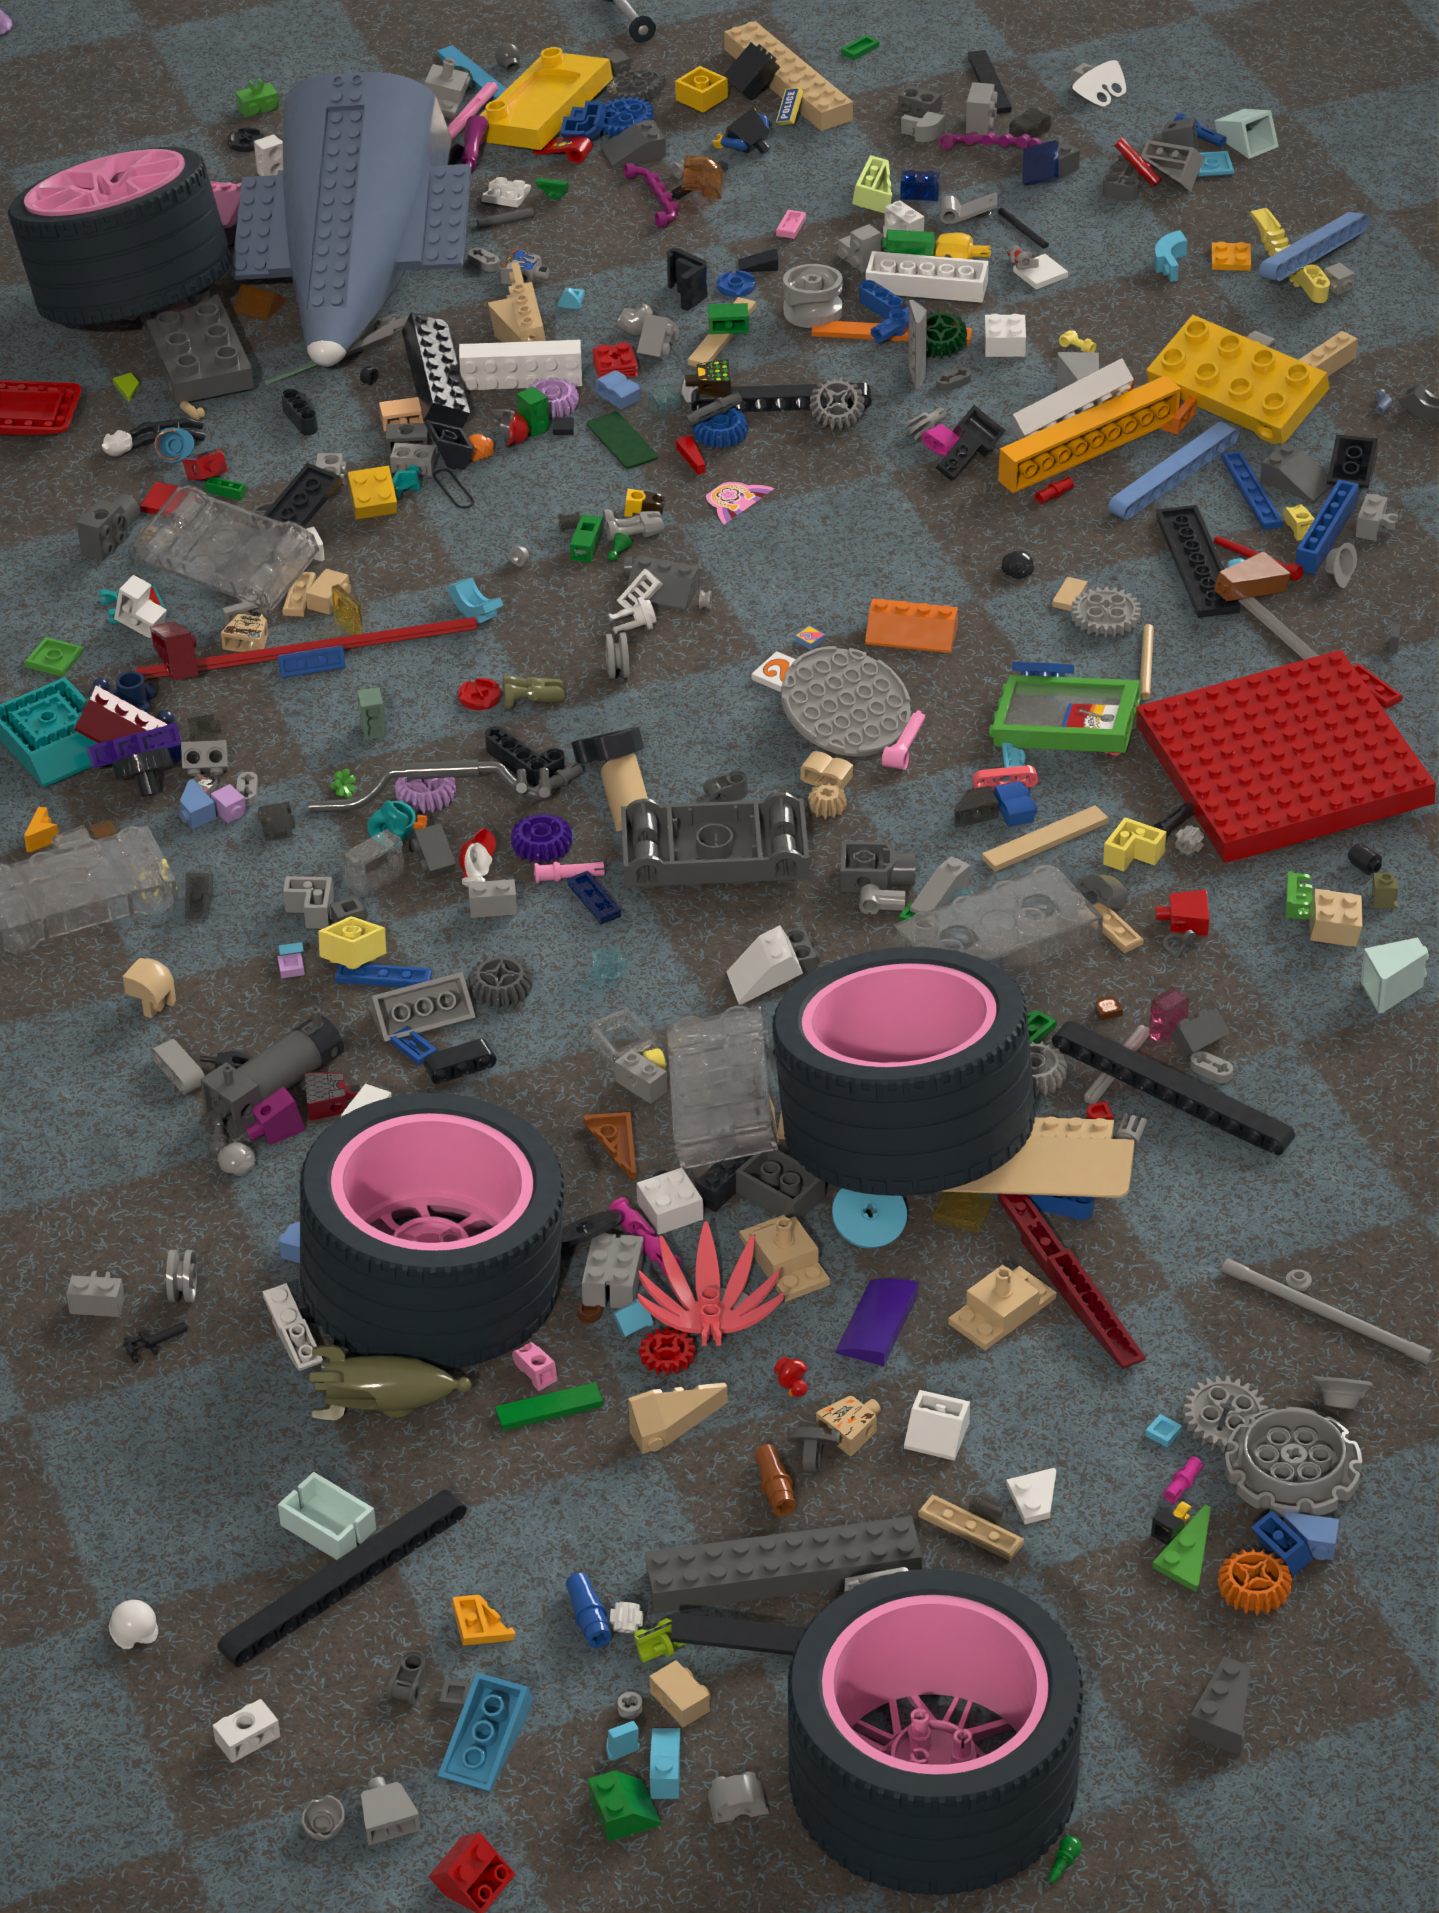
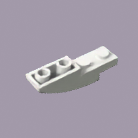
(291, 1327)

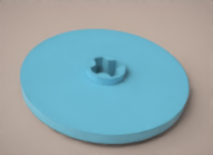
(868, 1232)

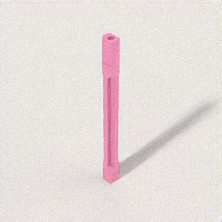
(472, 108)

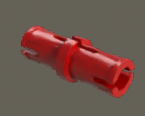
(1054, 490)

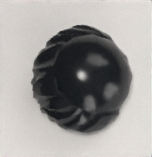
(1017, 564)

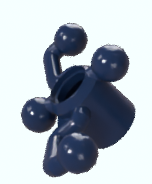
(134, 690)

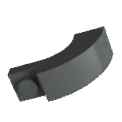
(1420, 402)

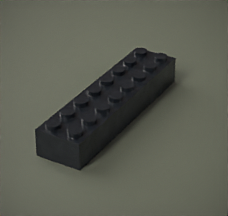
(435, 370)

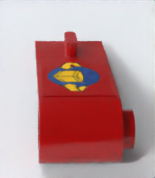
(575, 148)

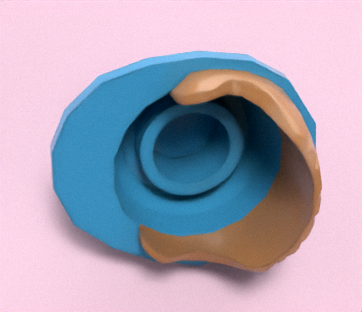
(174, 444)

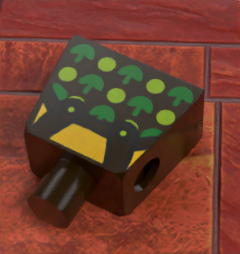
(711, 379)

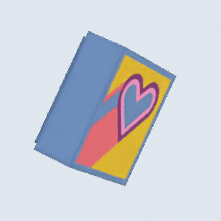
(809, 637)

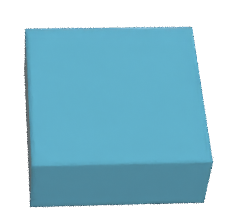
(290, 949)
(1163, 1430)

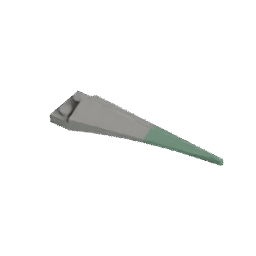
(377, 333)

